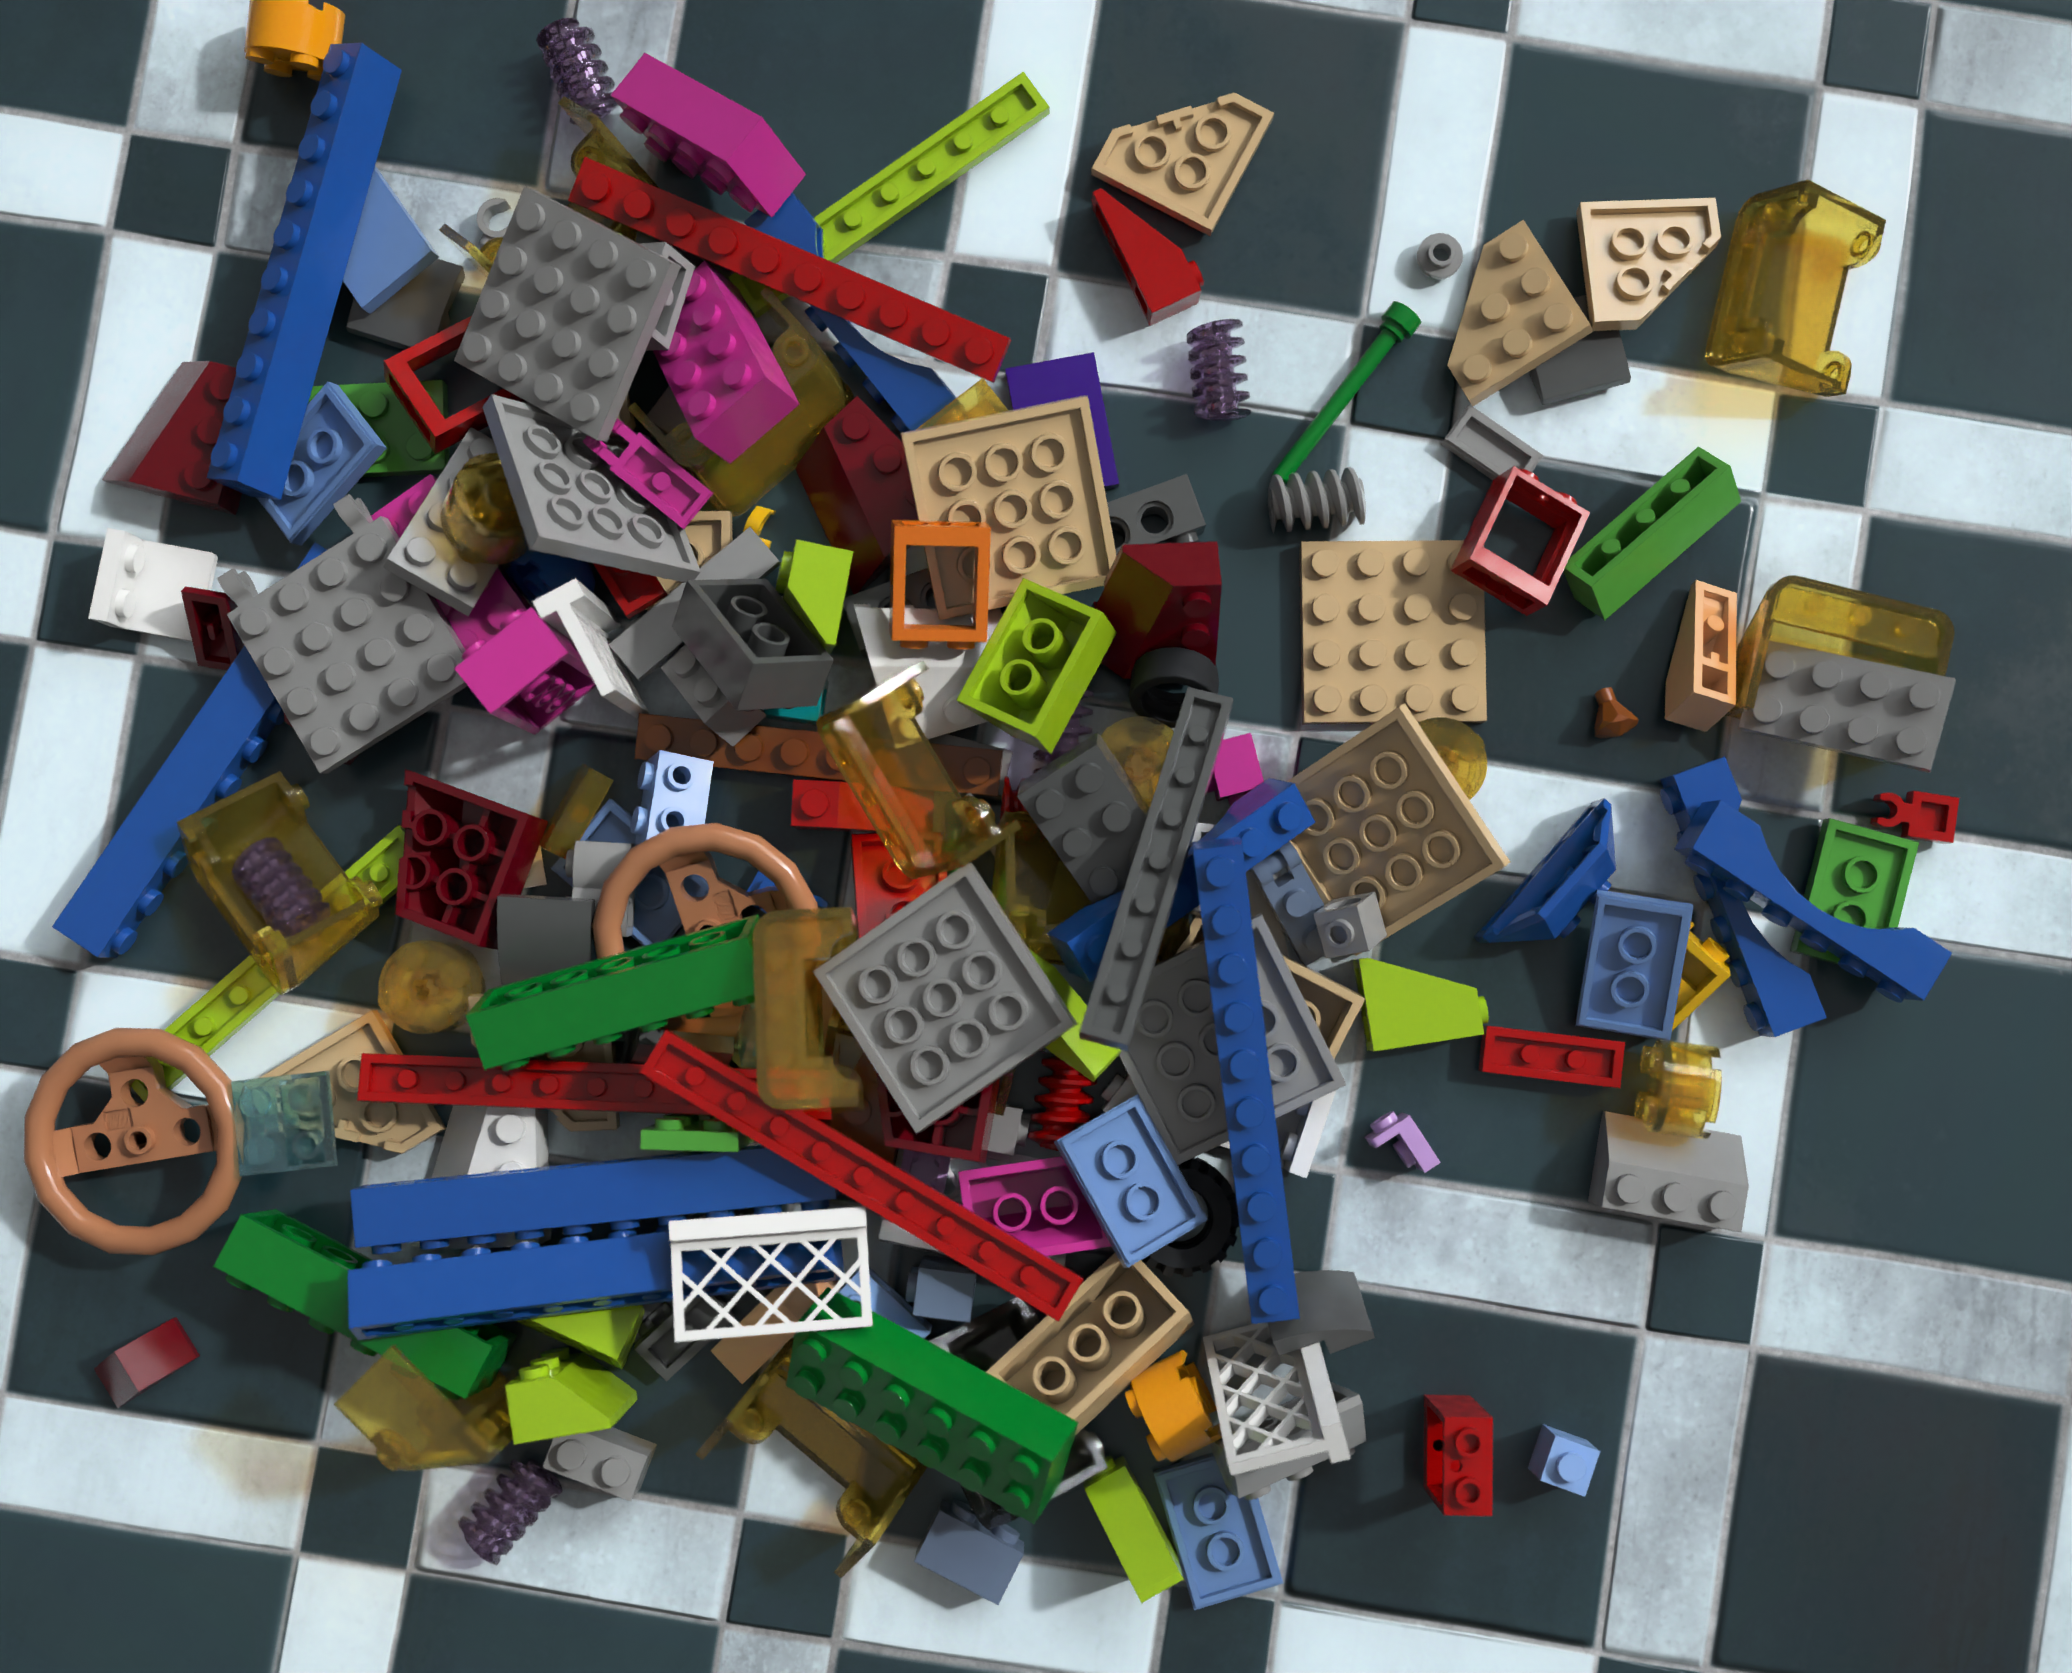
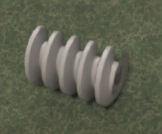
(1316, 498)

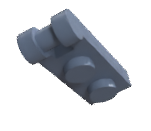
(1292, 900)

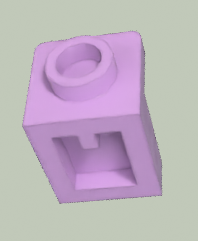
(1412, 1145)

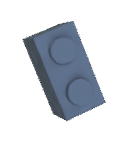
(941, 1289)
(968, 1552)

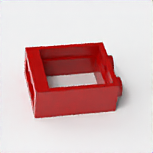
(400, 377)
(1501, 577)
(1462, 1470)

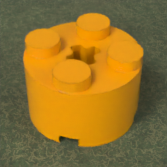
(291, 35)
(1174, 1407)

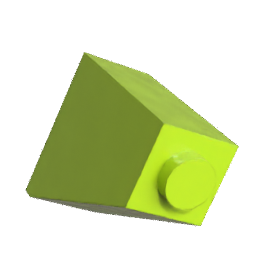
(1414, 1007)
(1133, 1529)

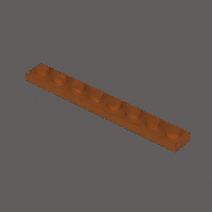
(797, 752)

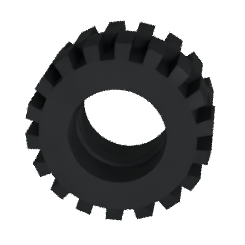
(1217, 1233)

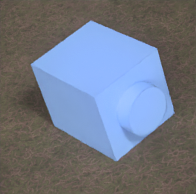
(1563, 1460)

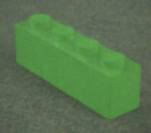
(1652, 532)

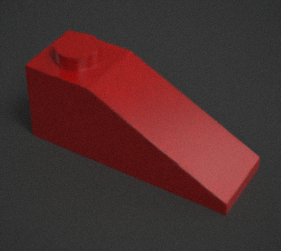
(1151, 262)
(827, 807)

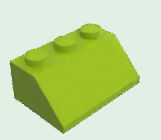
(815, 587)
(1037, 665)
(599, 1333)
(565, 1397)

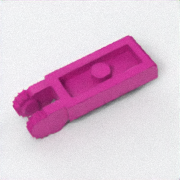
(654, 475)

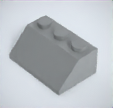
(1669, 1174)
(1258, 1481)

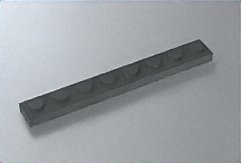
(1156, 870)

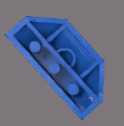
(1559, 884)

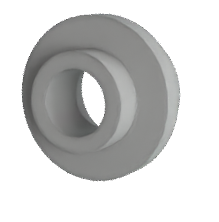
(1430, 265)

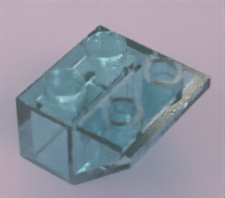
(284, 1123)

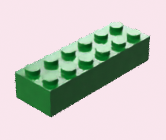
(615, 995)
(310, 1274)
(934, 1408)

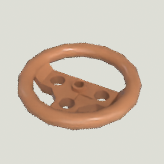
(683, 853)
(135, 1132)

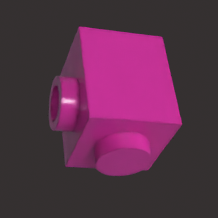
(1236, 769)

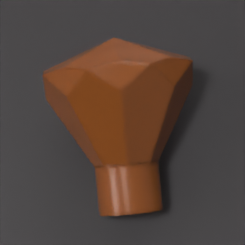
(1612, 717)

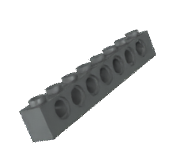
(1171, 500)

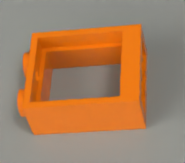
(939, 534)

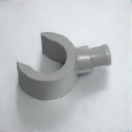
(484, 215)

